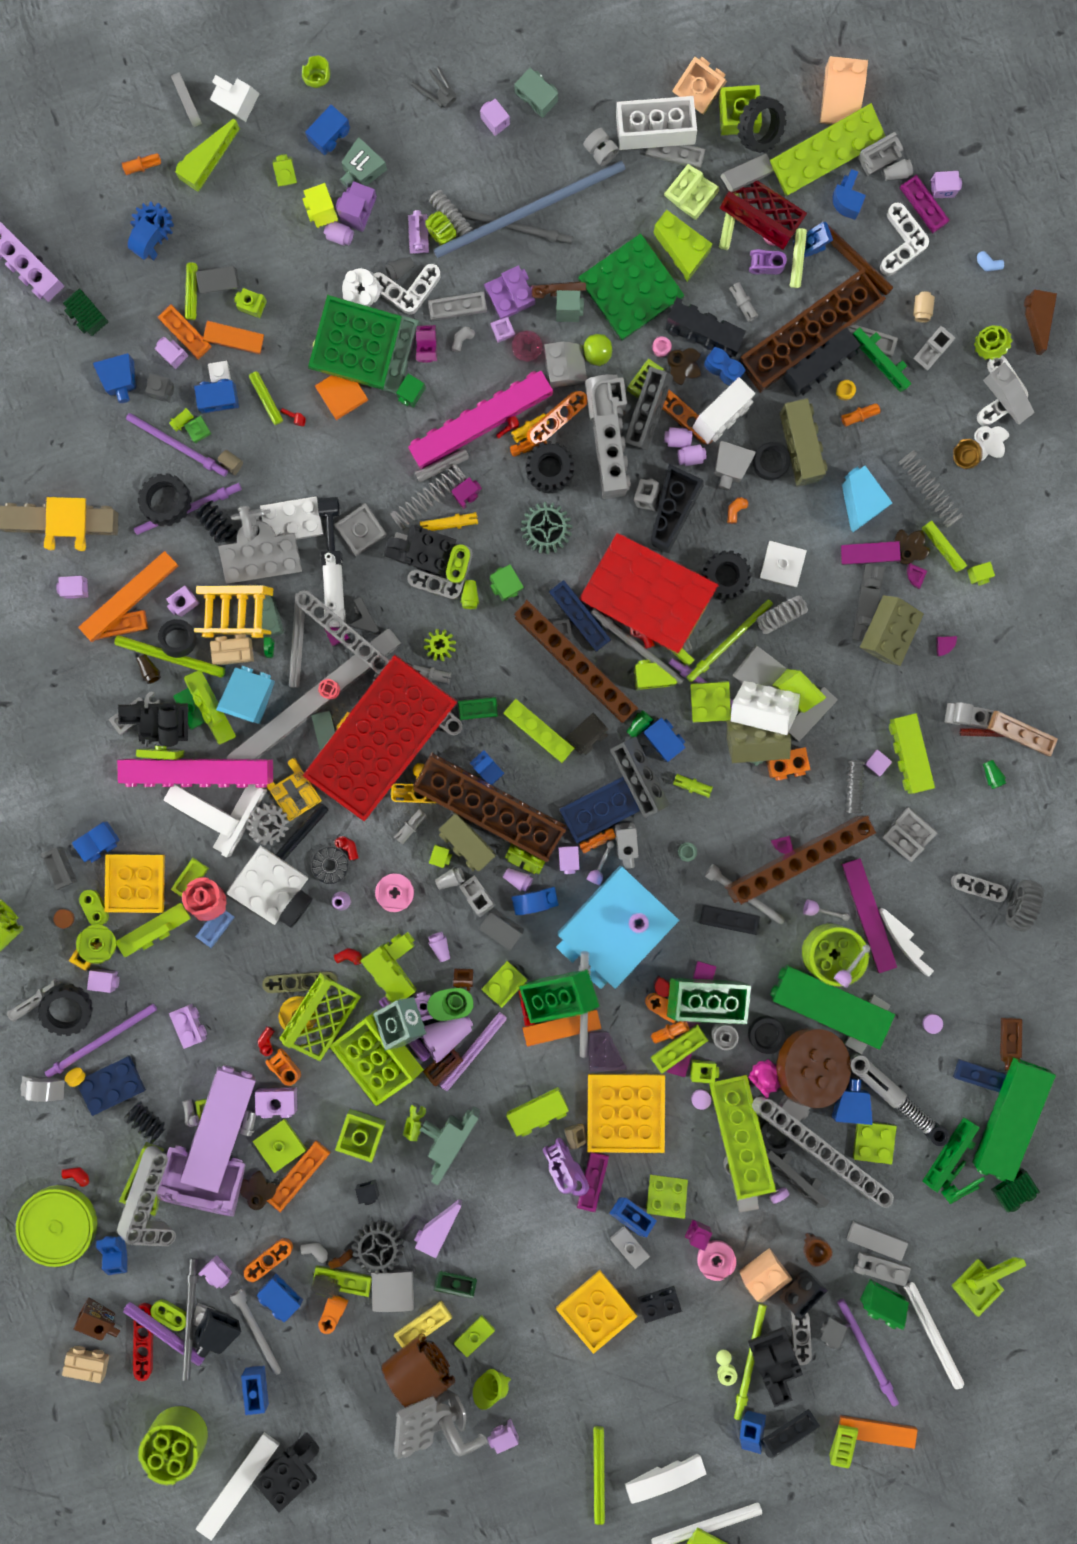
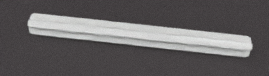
(934, 1335)
(710, 1524)

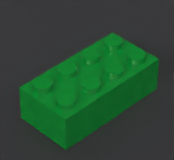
(559, 996)
(708, 1001)

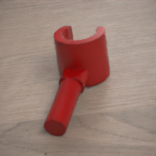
(299, 418)
(513, 424)

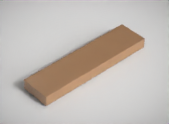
(1022, 733)

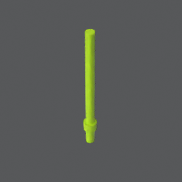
(703, 665)
(742, 1397)

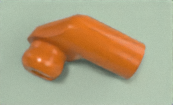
(734, 507)

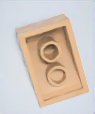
(842, 88)

